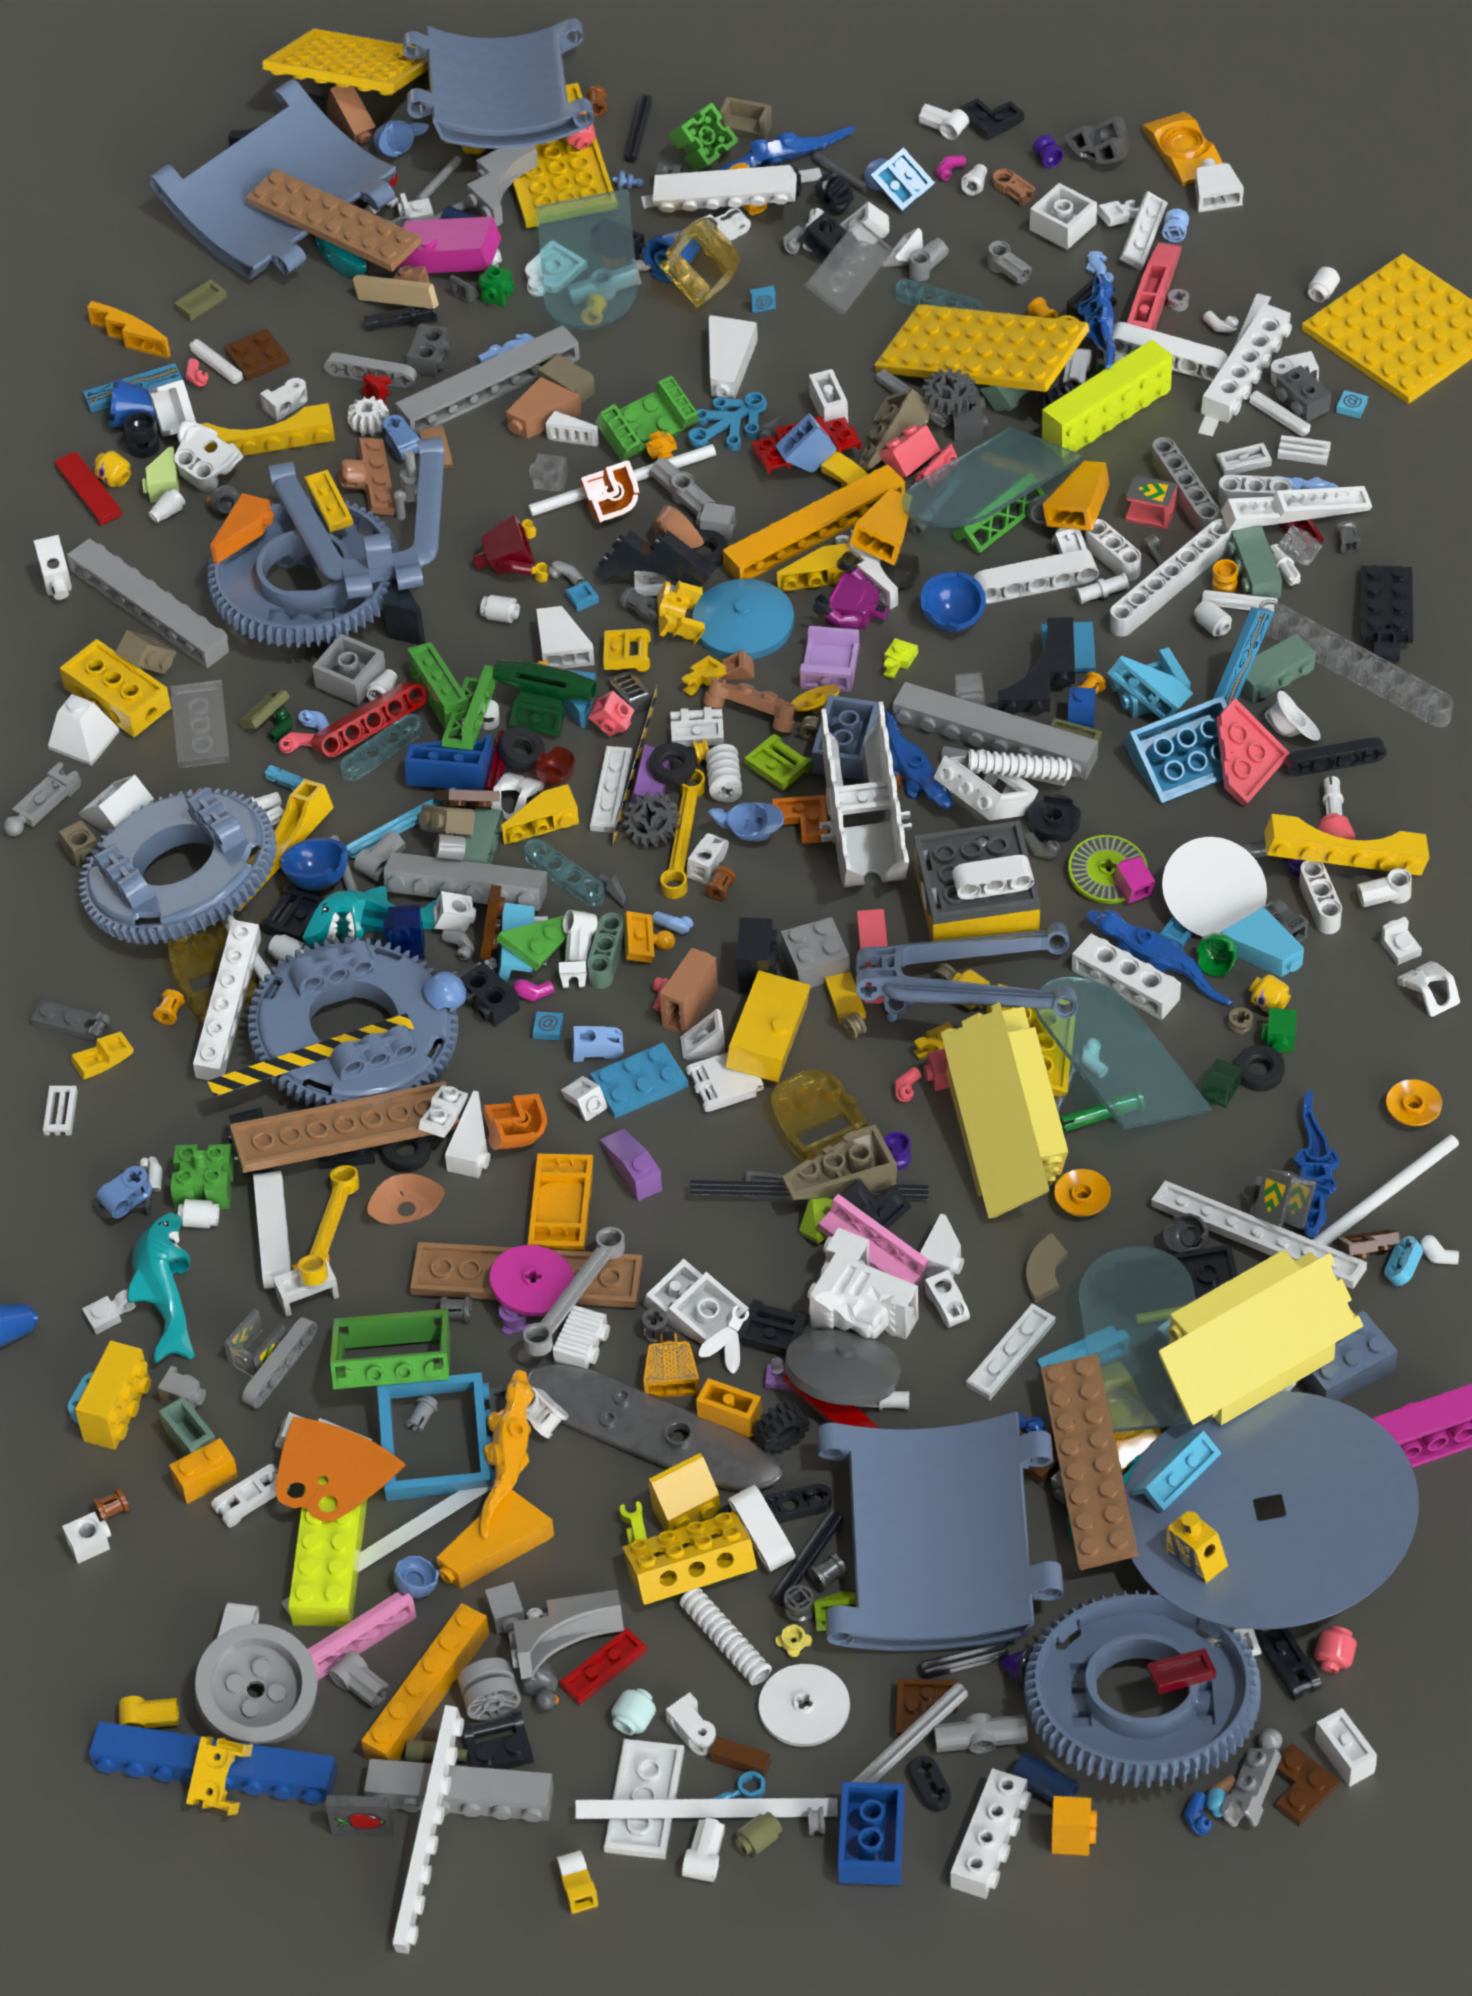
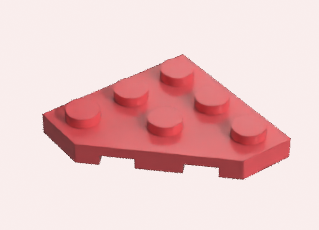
(1246, 752)

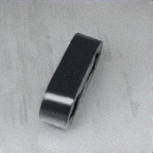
(935, 1781)

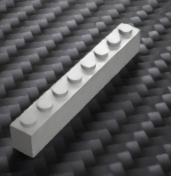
(485, 380)
(148, 603)
(991, 728)

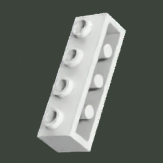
(989, 1834)

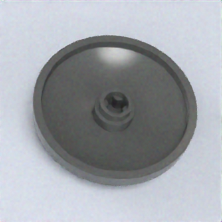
(842, 1367)

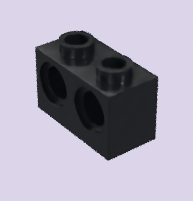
(821, 242)
(490, 994)

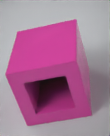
(1134, 879)

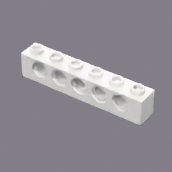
(1246, 363)
(227, 1000)

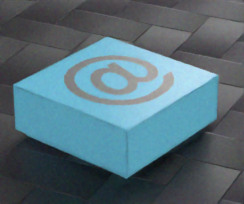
(1352, 404)

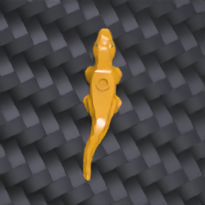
(509, 1444)

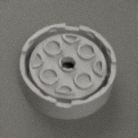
(261, 1657)

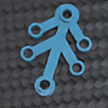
(752, 404)

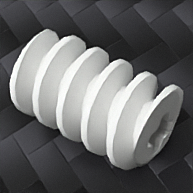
(724, 773)

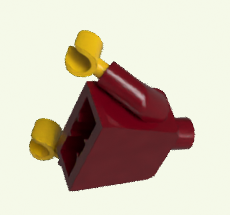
(509, 550)

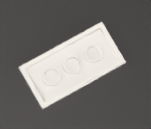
(644, 1773)

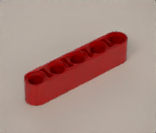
(358, 719)

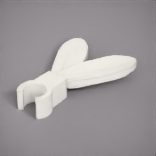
(728, 1339)

